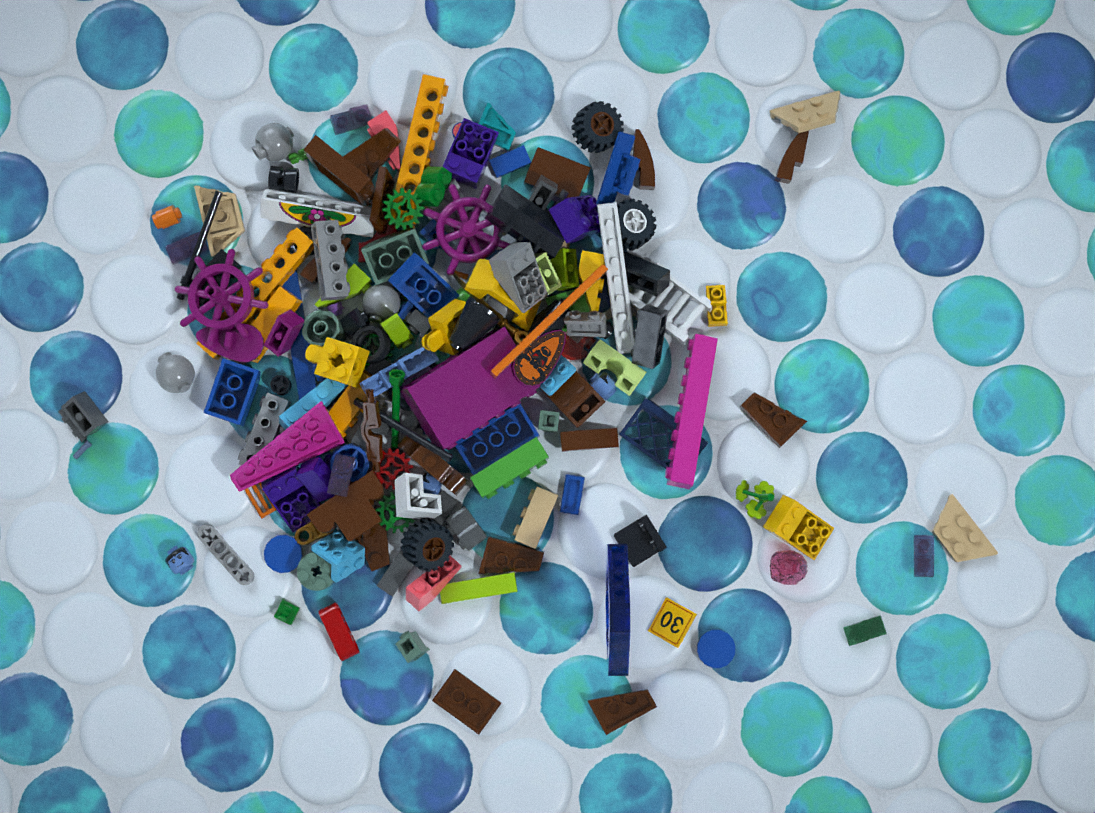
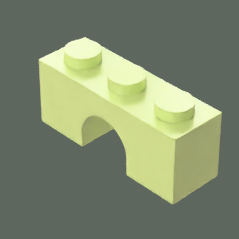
(605, 357)

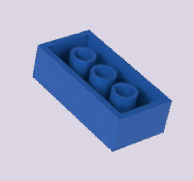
(497, 439)

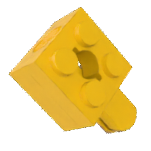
(442, 326)
(338, 361)

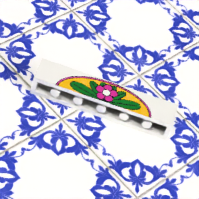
(306, 210)

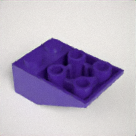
(470, 153)
(576, 217)
(290, 498)

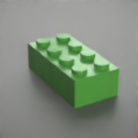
(509, 468)

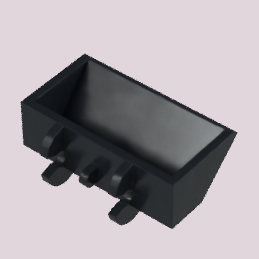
(525, 222)

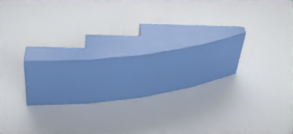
(409, 365)

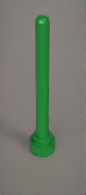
(396, 378)

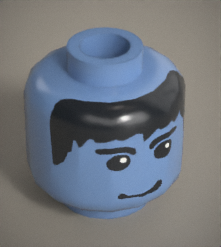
(603, 385)
(430, 484)
(179, 560)

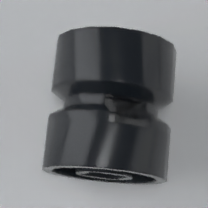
(290, 179)

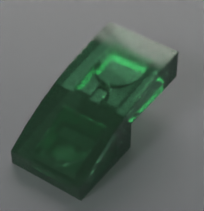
(865, 630)

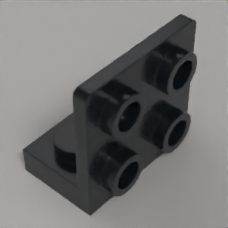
(641, 540)

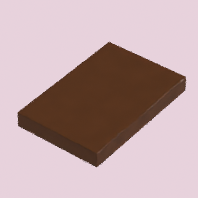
(561, 170)
(384, 186)
(466, 701)

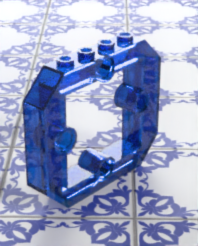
(617, 609)

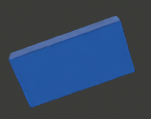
(510, 161)
(572, 494)

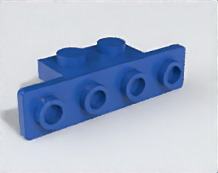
(620, 170)

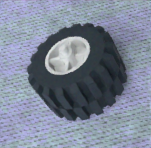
(635, 223)

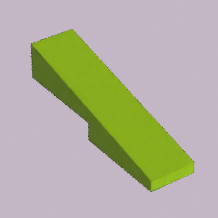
(479, 588)

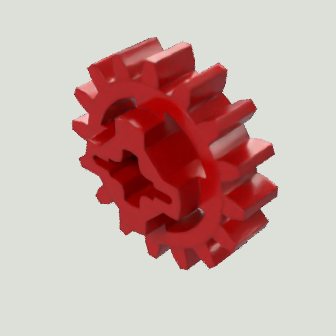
(391, 460)

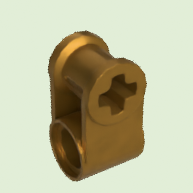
(314, 534)

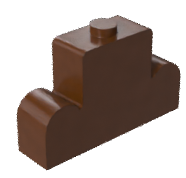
(434, 465)
(352, 513)

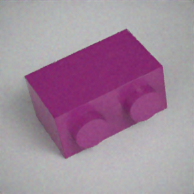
(284, 332)

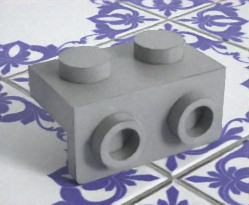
(586, 324)

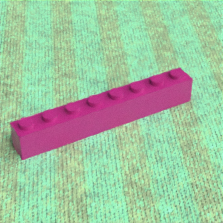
(691, 412)

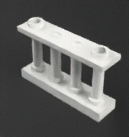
(681, 332)

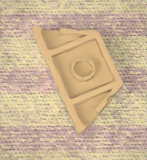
(809, 113)
(227, 221)
(961, 534)

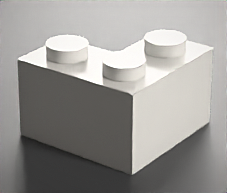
(412, 501)

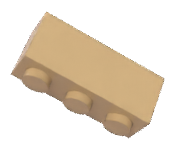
(535, 517)

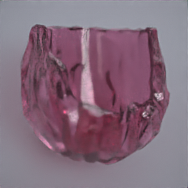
(788, 567)

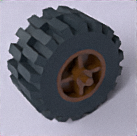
(597, 126)
(427, 544)

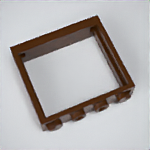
(340, 171)

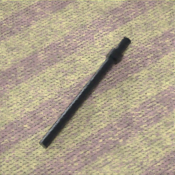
(187, 278)
(409, 433)

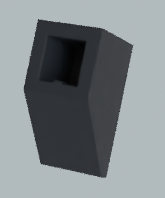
(354, 321)

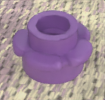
(336, 308)

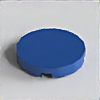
(283, 554)
(716, 648)

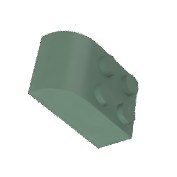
(390, 252)

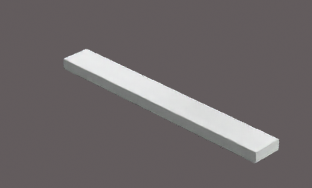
(616, 276)

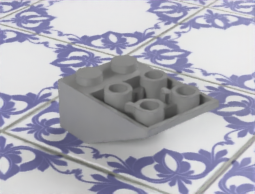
(519, 274)

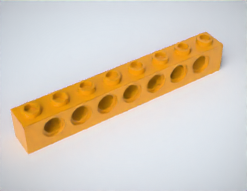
(428, 86)
(279, 275)

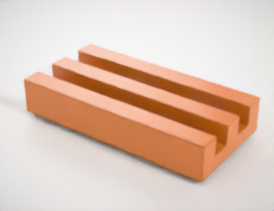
(254, 502)

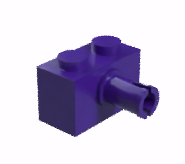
(316, 476)

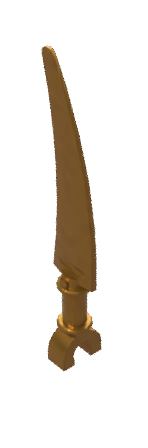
(515, 333)

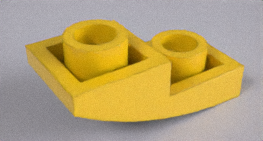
(717, 296)

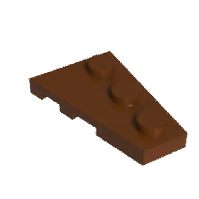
(621, 709)

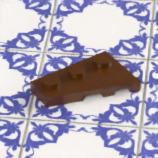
(373, 152)
(771, 419)
(376, 546)
(509, 557)

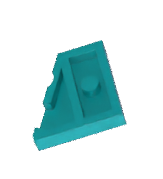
(496, 122)

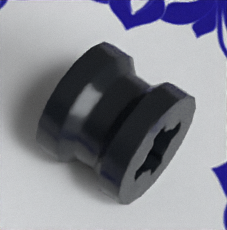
(277, 384)

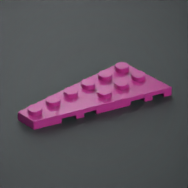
(301, 441)

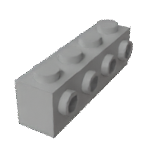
(329, 260)
(265, 426)

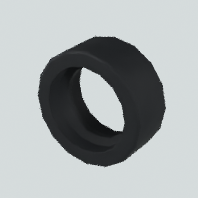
(384, 347)

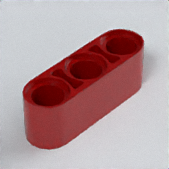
(339, 631)

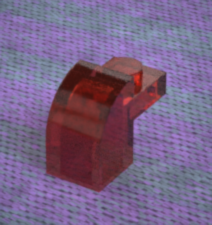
(575, 352)

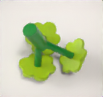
(763, 493)

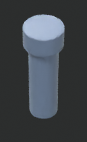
(87, 444)

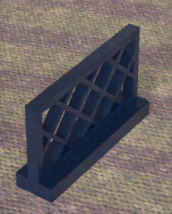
(661, 416)

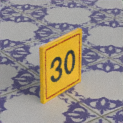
(672, 622)

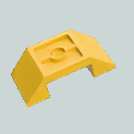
(483, 283)

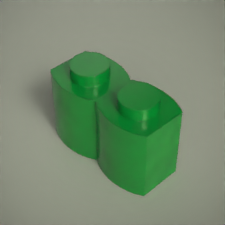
(433, 186)

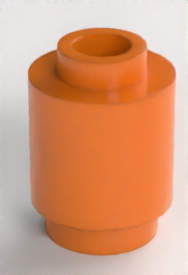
(167, 217)

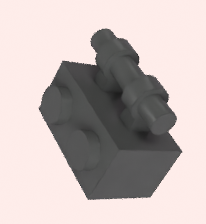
(544, 192)
(82, 416)

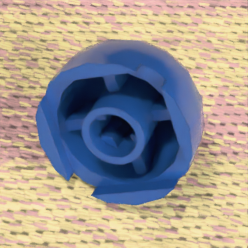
(361, 462)

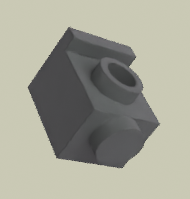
(418, 323)

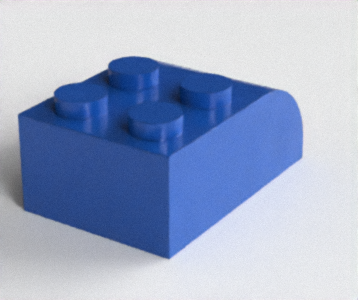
(422, 285)
(233, 392)

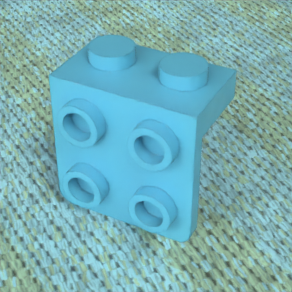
(559, 375)
(341, 554)

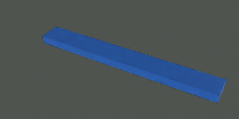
(302, 367)

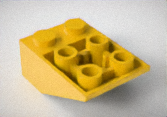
(588, 264)
(798, 527)

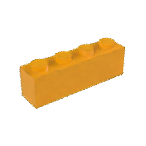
(280, 302)
(344, 411)

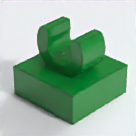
(287, 612)

